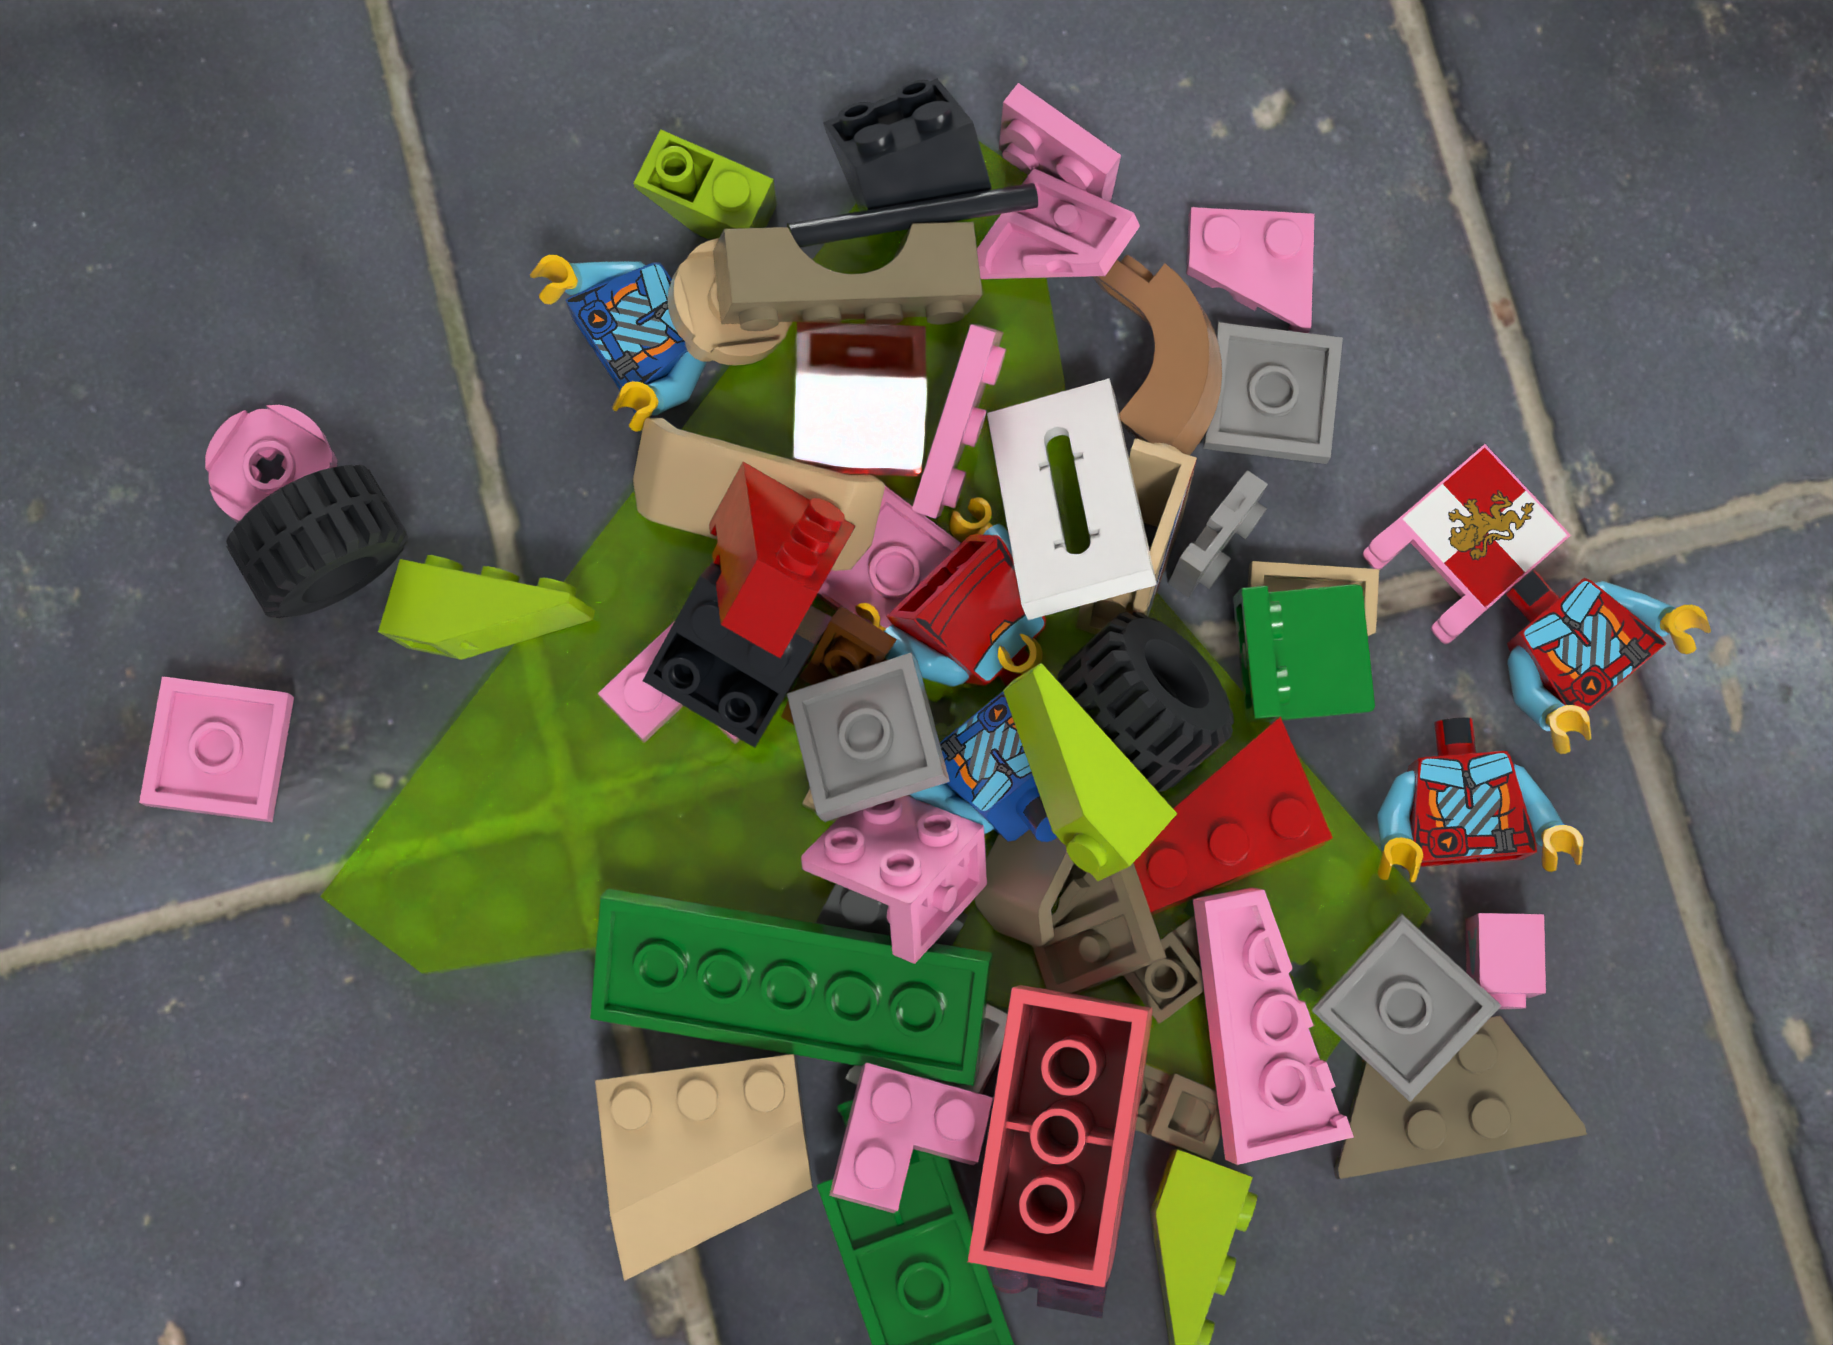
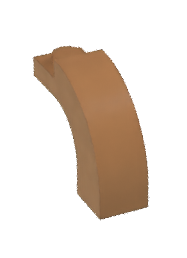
(1186, 370)

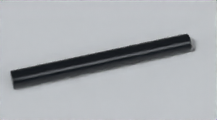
(903, 216)

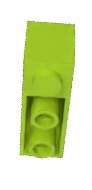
(467, 614)
(1192, 1232)

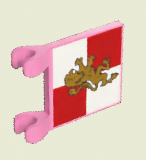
(1477, 533)

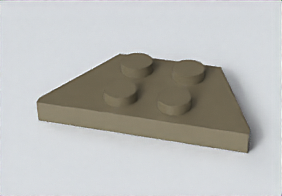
(1477, 1104)

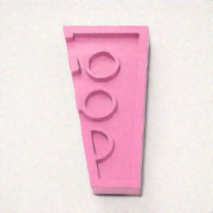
(1264, 1060)

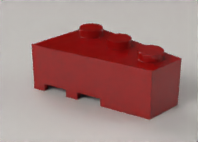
(772, 556)
(1235, 824)

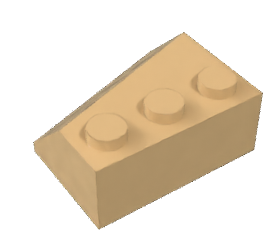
(699, 1153)

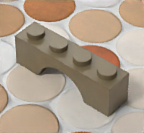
(771, 280)

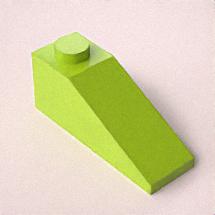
(1086, 784)

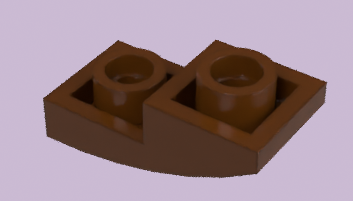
(844, 648)

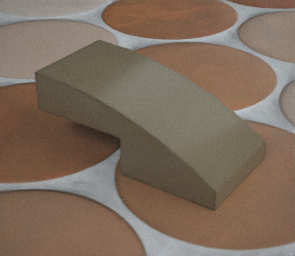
(1179, 1112)

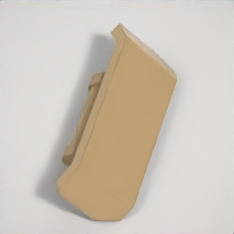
(686, 475)

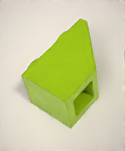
(704, 188)

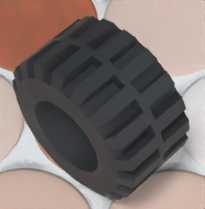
(316, 541)
(1150, 696)

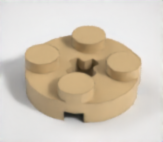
(697, 320)

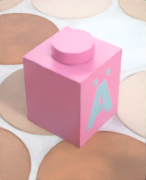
(1507, 956)

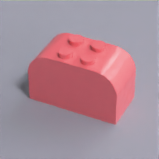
(1061, 1135)

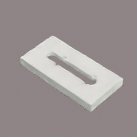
(1118, 550)

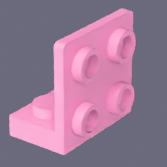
(909, 858)

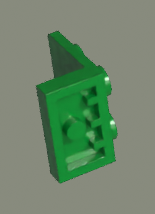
(1303, 652)

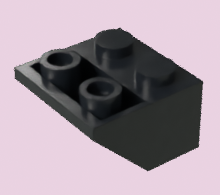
(908, 147)
(725, 673)

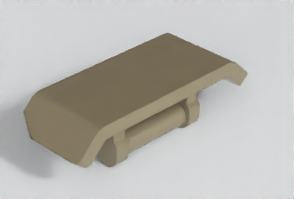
(1024, 885)

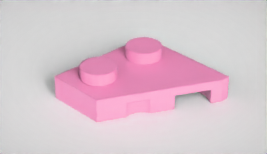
(1062, 237)
(1256, 258)

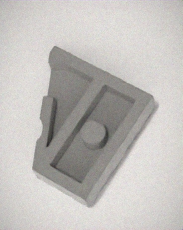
(1236, 514)

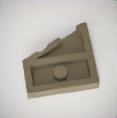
(1099, 933)

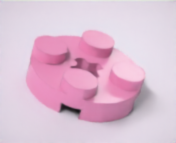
(258, 435)

